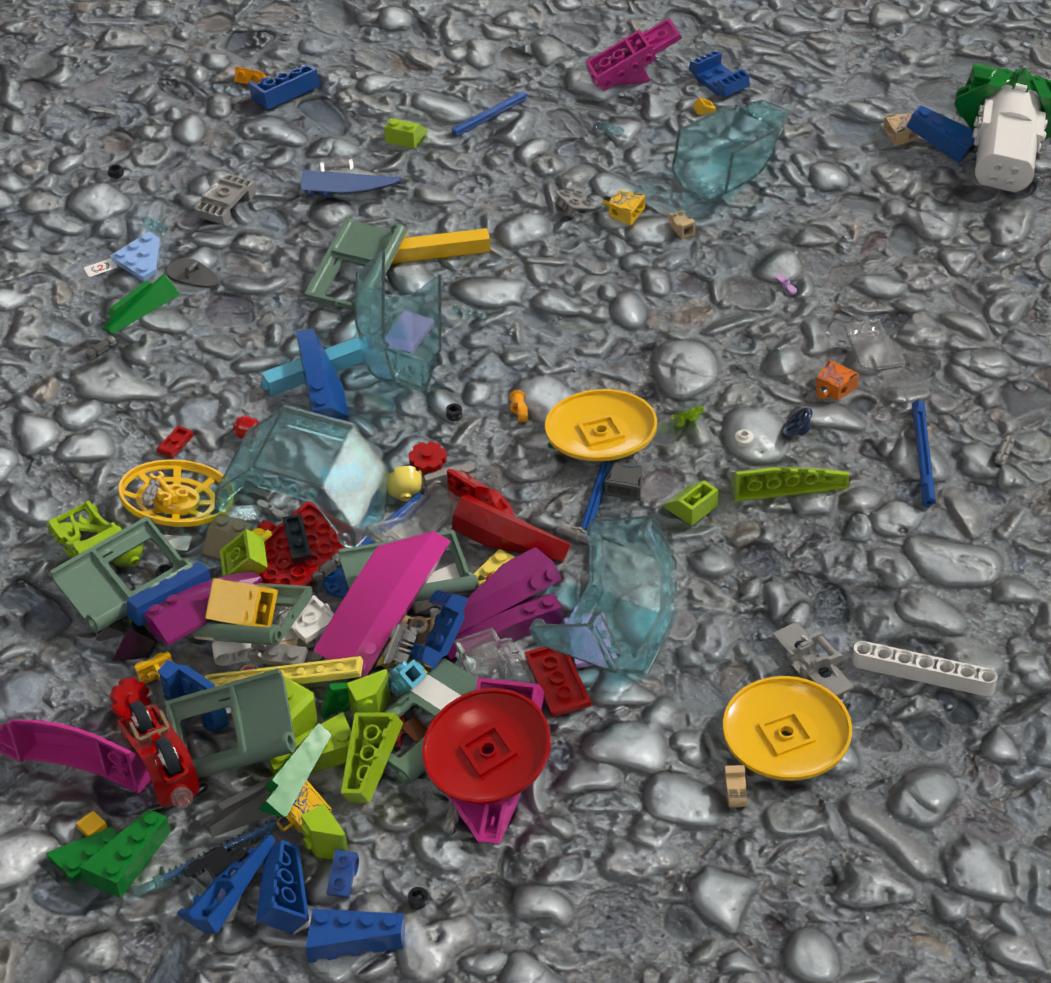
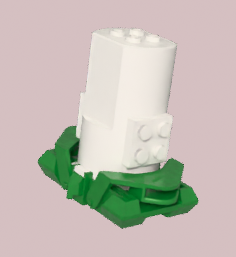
(1008, 121)

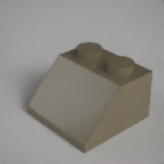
(220, 533)

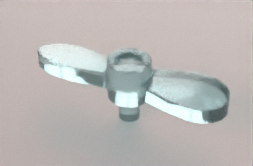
(609, 127)
(154, 223)

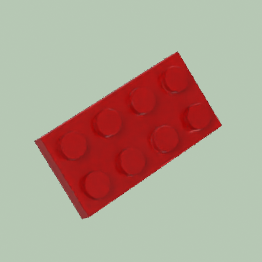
(559, 681)

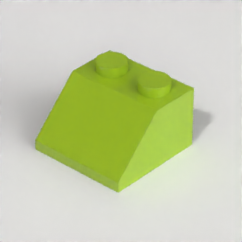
(403, 133)
(244, 554)
(369, 693)
(322, 833)

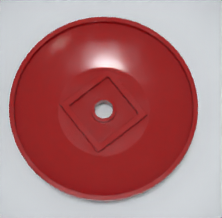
(479, 721)

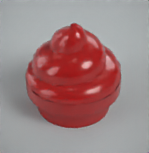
(266, 525)

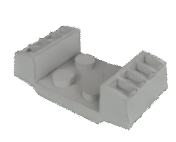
(222, 196)

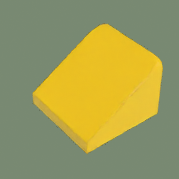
(703, 106)

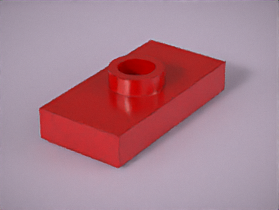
(175, 442)

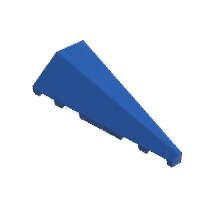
(217, 902)

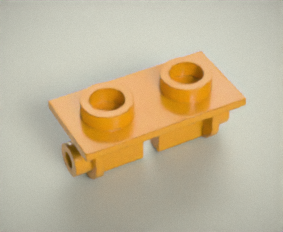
(245, 75)

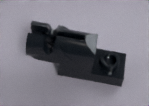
(216, 860)

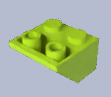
(693, 502)

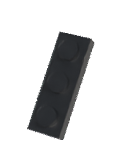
(297, 538)

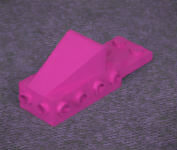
(628, 64)

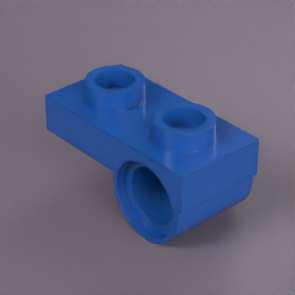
(342, 873)

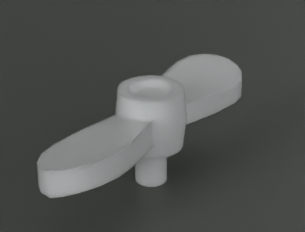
(271, 509)

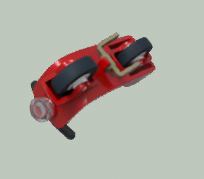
(163, 756)

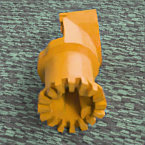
(518, 406)

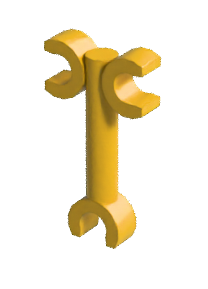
(168, 495)

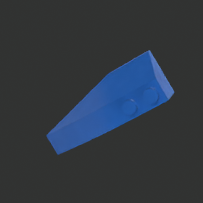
(343, 183)
(322, 383)

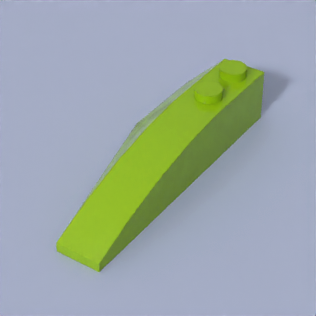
(785, 481)

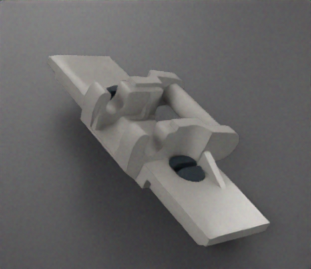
(810, 666)

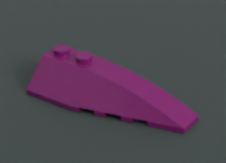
(510, 585)
(187, 609)
(517, 619)

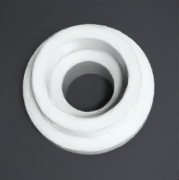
(744, 438)

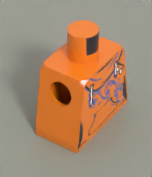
(836, 381)

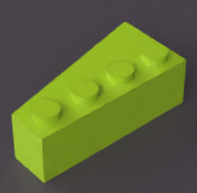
(334, 751)
(368, 752)

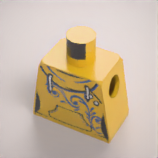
(625, 206)
(306, 801)

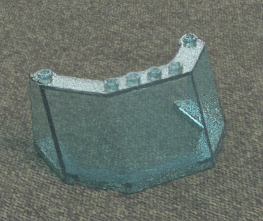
(312, 461)
(633, 588)

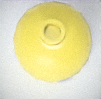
(404, 483)

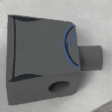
(625, 480)

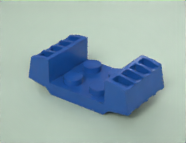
(717, 77)
(444, 630)
(181, 681)

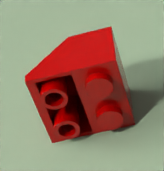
(463, 484)

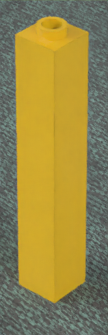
(443, 245)

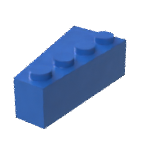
(284, 86)
(942, 132)
(183, 580)
(282, 889)
(352, 932)

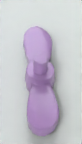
(786, 284)

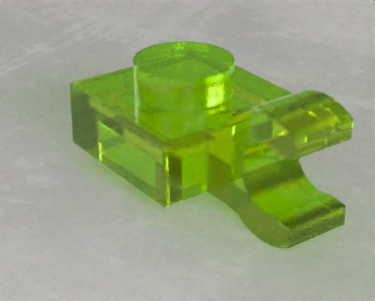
(691, 414)

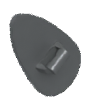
(192, 273)

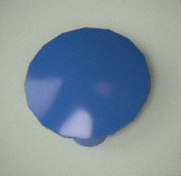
(336, 584)

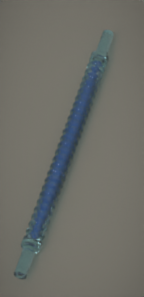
(160, 880)

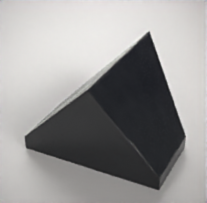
(135, 644)

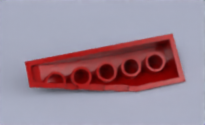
(503, 531)

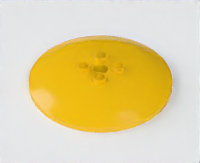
(623, 418)
(790, 704)

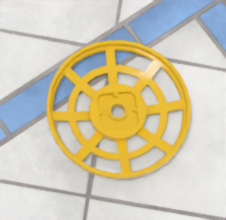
(178, 508)

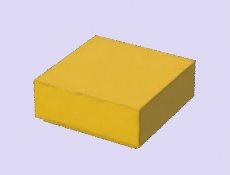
(91, 824)

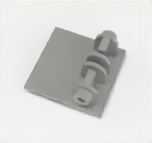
(573, 201)
(392, 653)

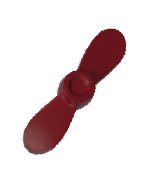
(401, 734)

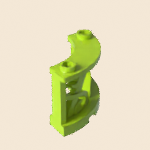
(62, 531)

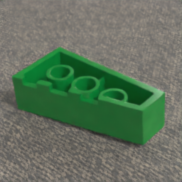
(126, 855)

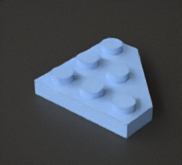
(139, 256)

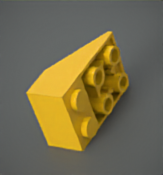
(241, 603)

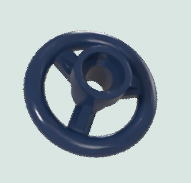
(798, 423)

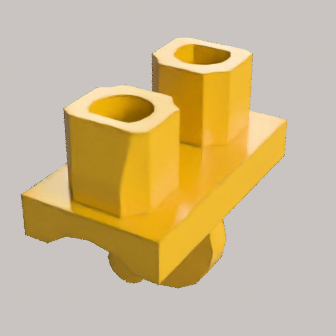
(148, 670)

